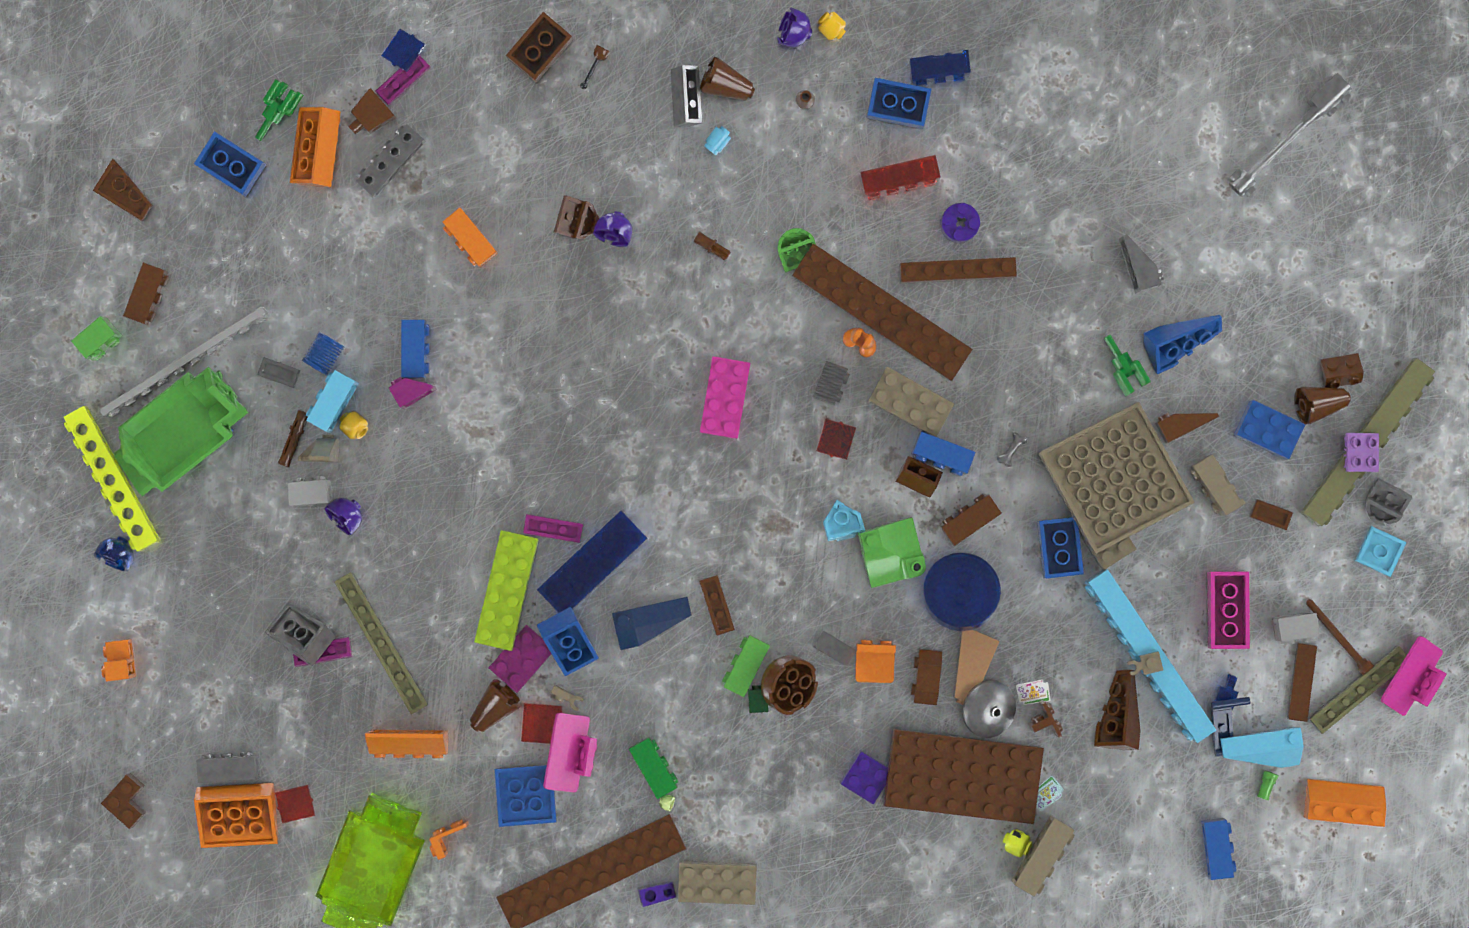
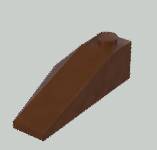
(1120, 721)

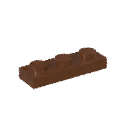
(717, 605)

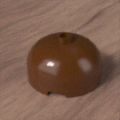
(789, 684)

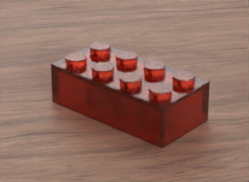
(899, 176)

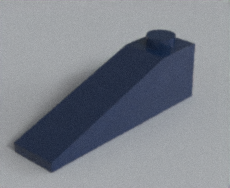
(646, 622)

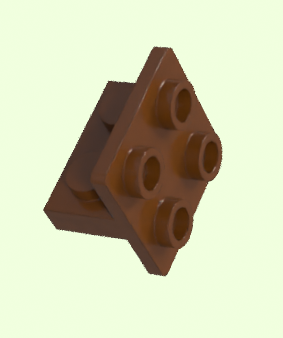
(1040, 721)

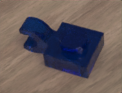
(1228, 691)

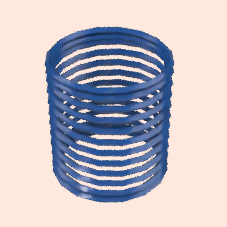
(320, 348)

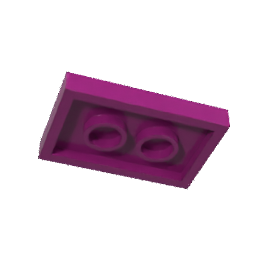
(521, 664)

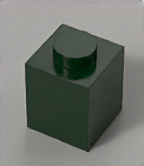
(756, 701)

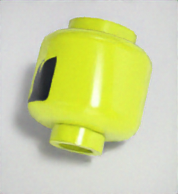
(1017, 843)

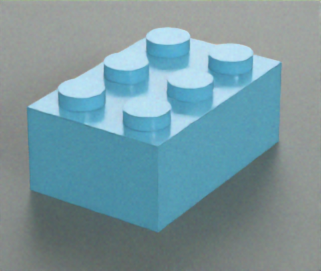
(331, 401)

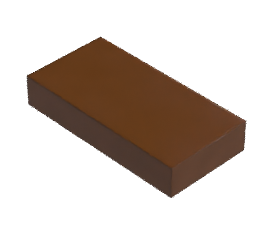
(1271, 514)

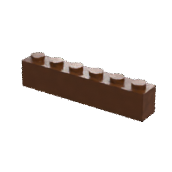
(958, 270)

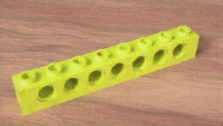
(72, 423)

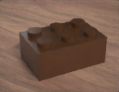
(539, 47)

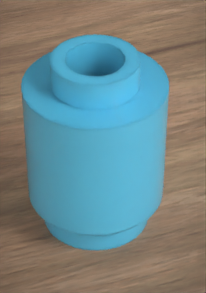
(717, 140)

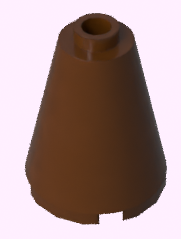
(725, 81)
(1319, 402)
(494, 706)

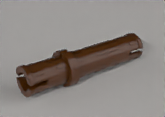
(293, 438)

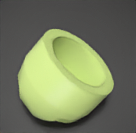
(667, 802)

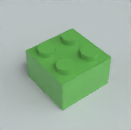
(97, 339)

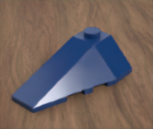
(1173, 341)

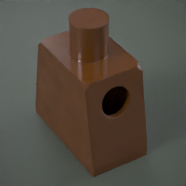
(370, 113)

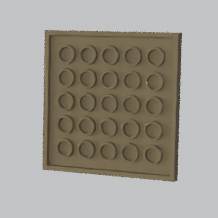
(1116, 478)

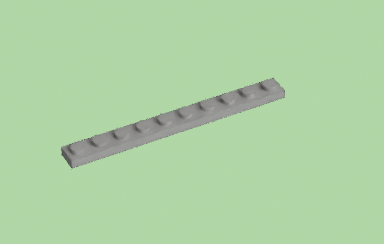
(191, 358)

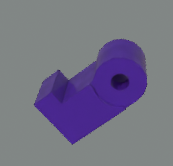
(656, 893)

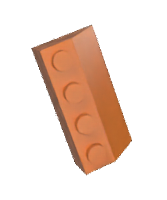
(315, 146)
(1345, 803)

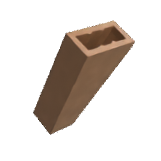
(973, 661)

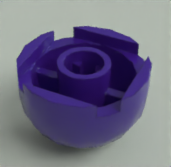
(794, 28)
(614, 228)
(345, 514)

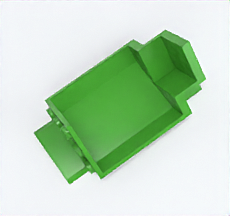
(177, 430)

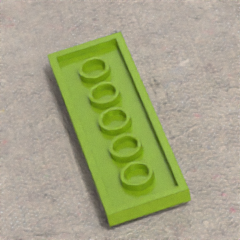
(506, 590)

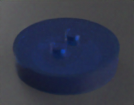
(961, 591)

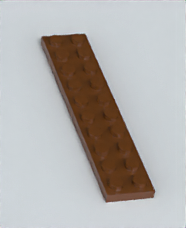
(882, 312)
(591, 872)

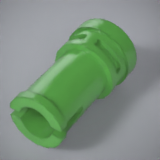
(1269, 780)

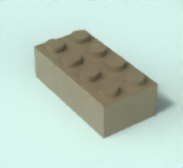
(911, 402)
(1042, 856)
(717, 882)

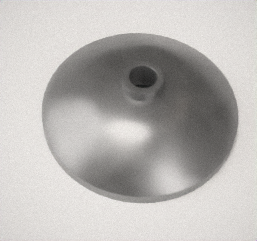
(980, 708)

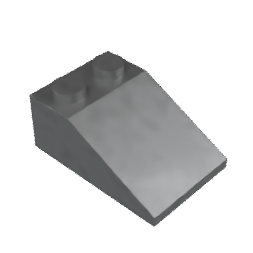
(1141, 268)
(300, 634)

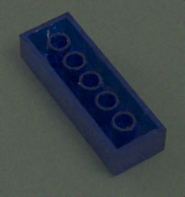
(592, 563)

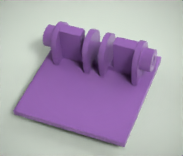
(1362, 452)

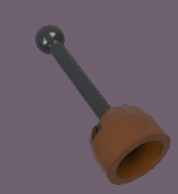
(600, 54)

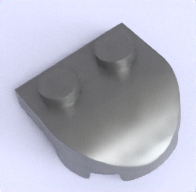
(1386, 503)

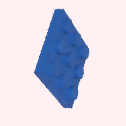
(523, 796)

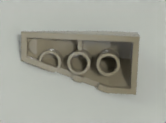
(322, 450)

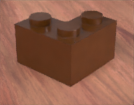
(120, 801)

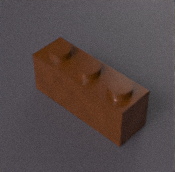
(146, 294)
(970, 519)

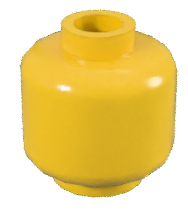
(831, 25)
(353, 425)

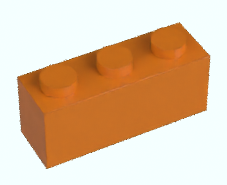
(469, 238)

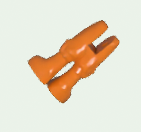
(858, 337)

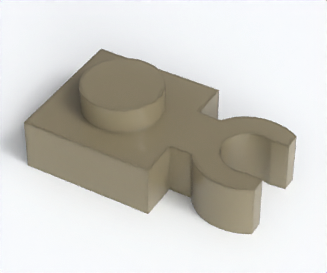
(1148, 663)

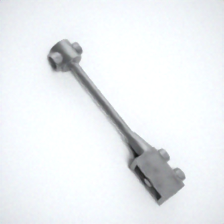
(1321, 104)

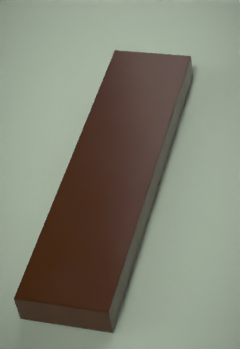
(1302, 682)

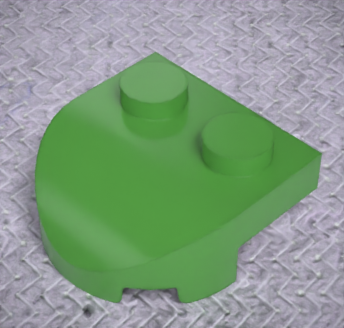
(793, 247)

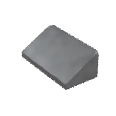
(835, 648)

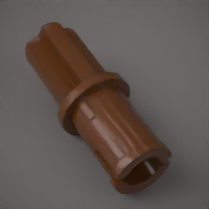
(711, 245)

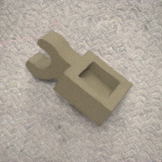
(561, 695)

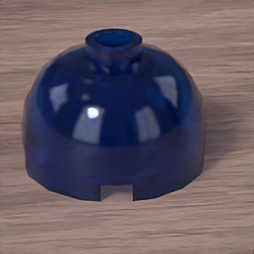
(115, 553)

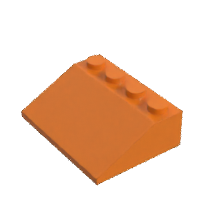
(407, 742)
(236, 815)

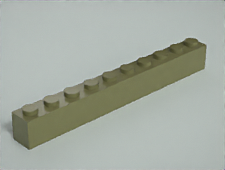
(1382, 421)

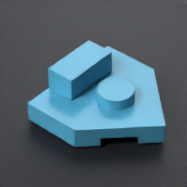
(842, 523)

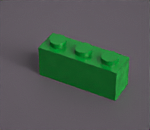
(654, 767)

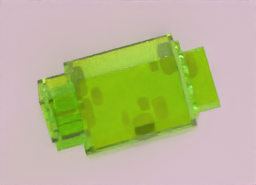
(370, 865)

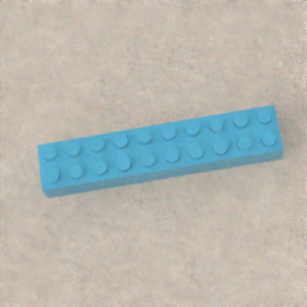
(1140, 642)

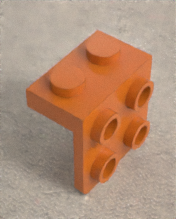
(875, 662)
(438, 847)

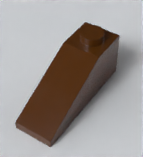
(1177, 425)

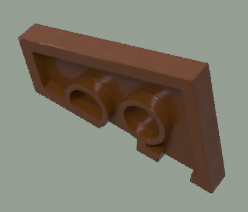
(122, 191)

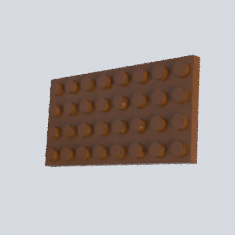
(963, 776)

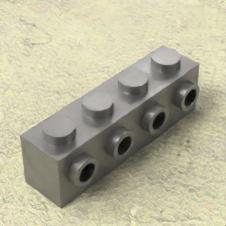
(390, 160)

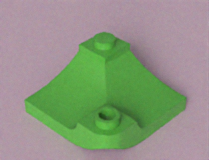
(891, 552)

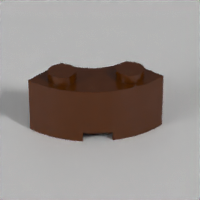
(927, 677)

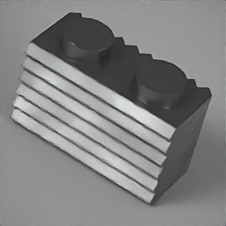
(830, 383)

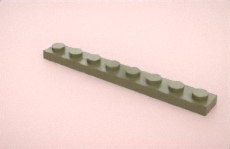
(381, 643)

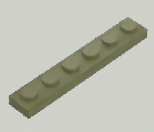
(1358, 690)

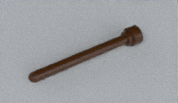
(1362, 664)

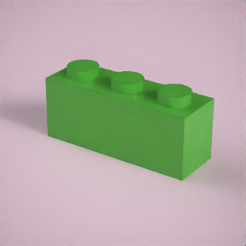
(745, 665)

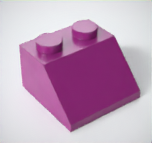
(409, 391)

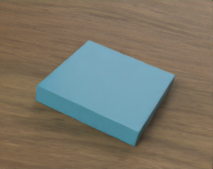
(1380, 551)

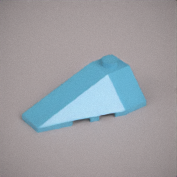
(1271, 748)

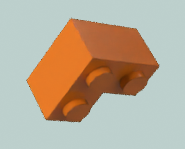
(120, 660)

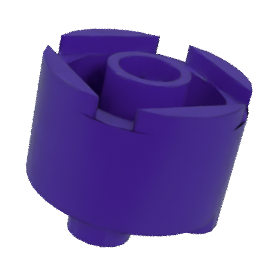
(962, 212)

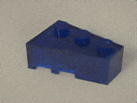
(940, 68)

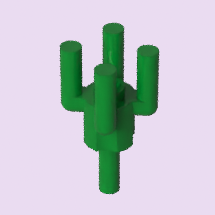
(276, 107)
(1125, 368)

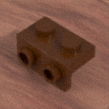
(1342, 371)

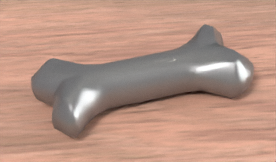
(1017, 441)

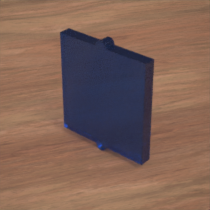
(403, 50)

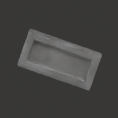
(278, 372)

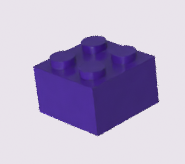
(866, 777)

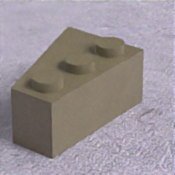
(1216, 486)

